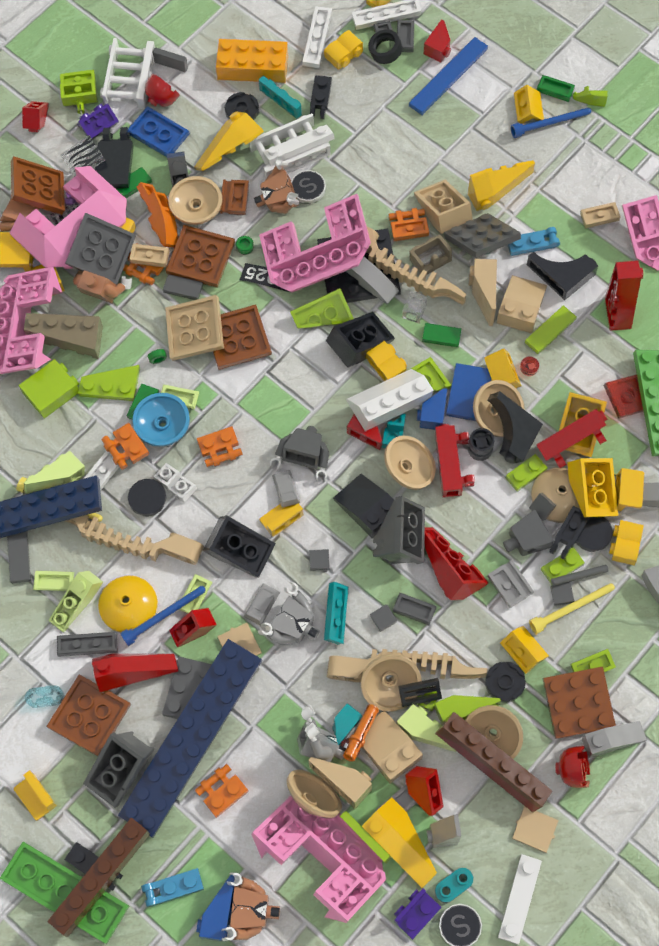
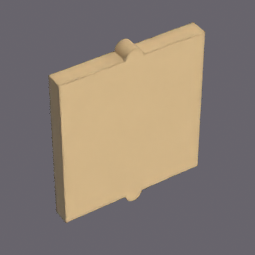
(243, 637)
(535, 829)

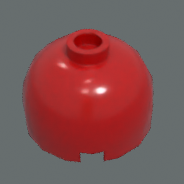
(160, 92)
(574, 767)

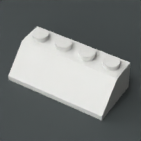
(390, 398)

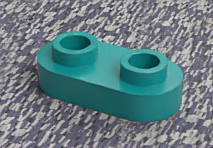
(454, 884)

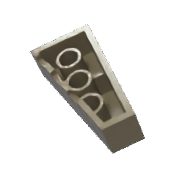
(67, 331)

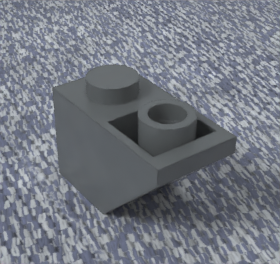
(177, 167)

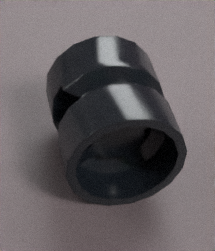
(481, 444)

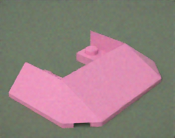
(643, 228)
(53, 243)
(297, 269)
(17, 297)
(353, 864)

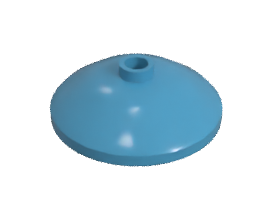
(161, 409)

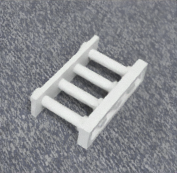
(144, 67)
(290, 130)

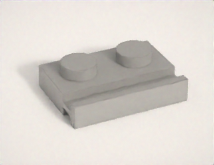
(510, 584)

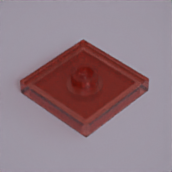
(625, 396)

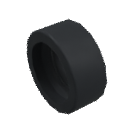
(378, 38)

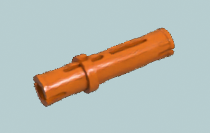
(357, 739)

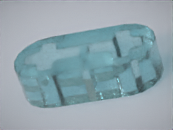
(45, 701)

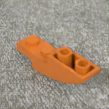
(162, 219)

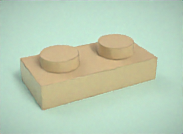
(600, 215)
(149, 255)

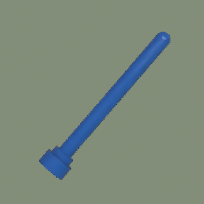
(518, 129)
(131, 635)

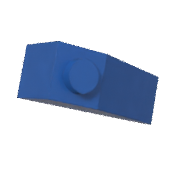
(217, 914)

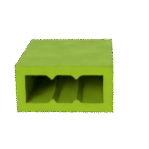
(49, 388)

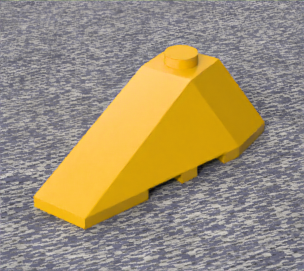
(235, 131)
(490, 186)
(397, 836)

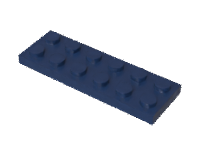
(50, 506)

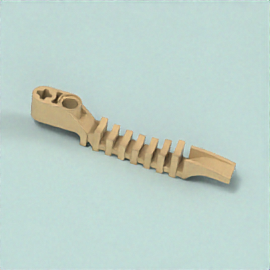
(441, 288)
(174, 546)
(352, 668)

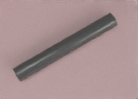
(579, 575)

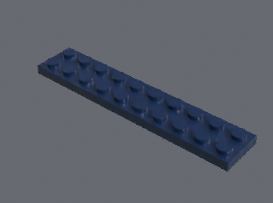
(190, 737)

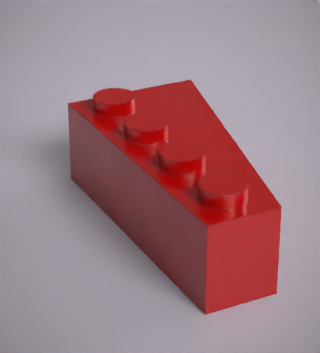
(623, 294)

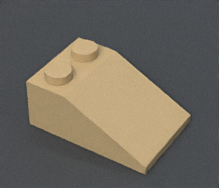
(444, 206)
(483, 282)
(521, 304)
(390, 748)
(344, 780)

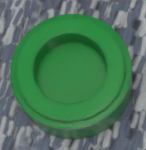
(244, 245)
(157, 356)

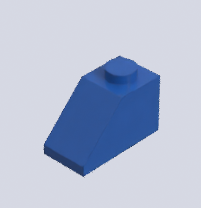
(433, 411)

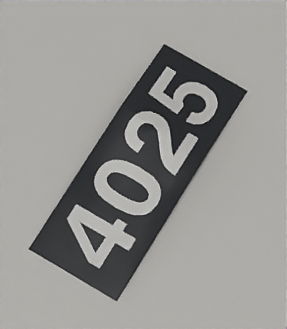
(258, 275)

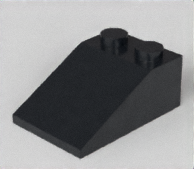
(357, 337)
(365, 503)
(239, 546)

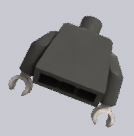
(303, 449)

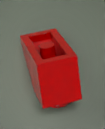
(438, 43)
(34, 115)
(370, 437)
(192, 626)
(425, 789)

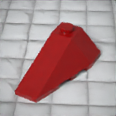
(452, 572)
(125, 669)

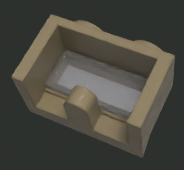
(431, 254)

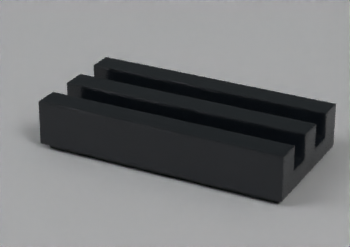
(418, 685)

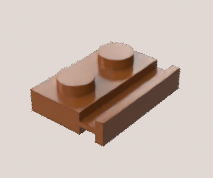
(234, 197)

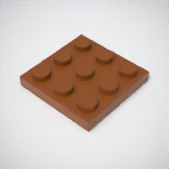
(37, 185)
(200, 256)
(242, 338)
(578, 702)
(88, 715)

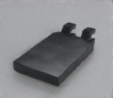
(118, 158)

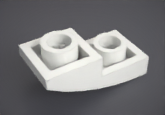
(175, 482)

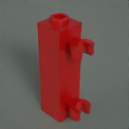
(571, 434)
(448, 460)

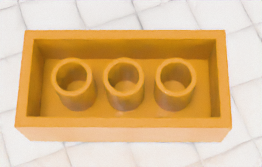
(251, 60)

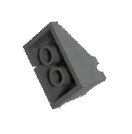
(402, 533)
(117, 767)

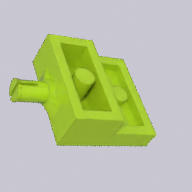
(78, 89)

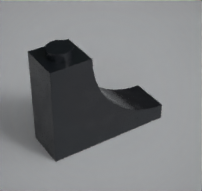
(563, 277)
(518, 428)

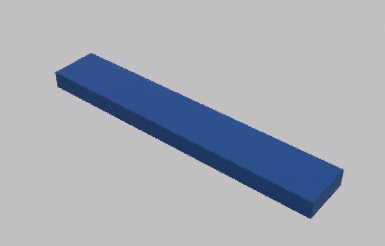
(448, 76)

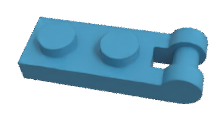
(534, 242)
(173, 887)

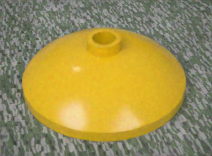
(128, 615)

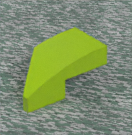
(591, 97)

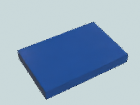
(158, 132)
(465, 384)

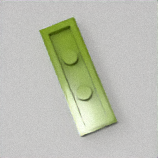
(550, 329)
(365, 836)

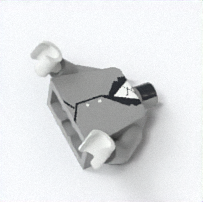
(292, 620)
(316, 741)

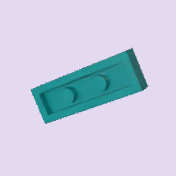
(280, 97)
(336, 613)

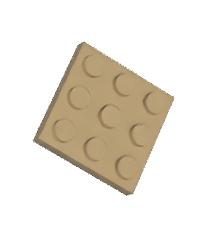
(194, 327)

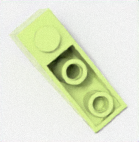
(62, 471)
(75, 599)
(421, 728)

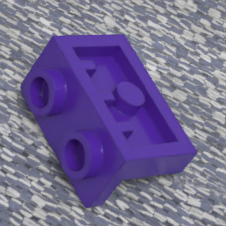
(95, 122)
(416, 913)

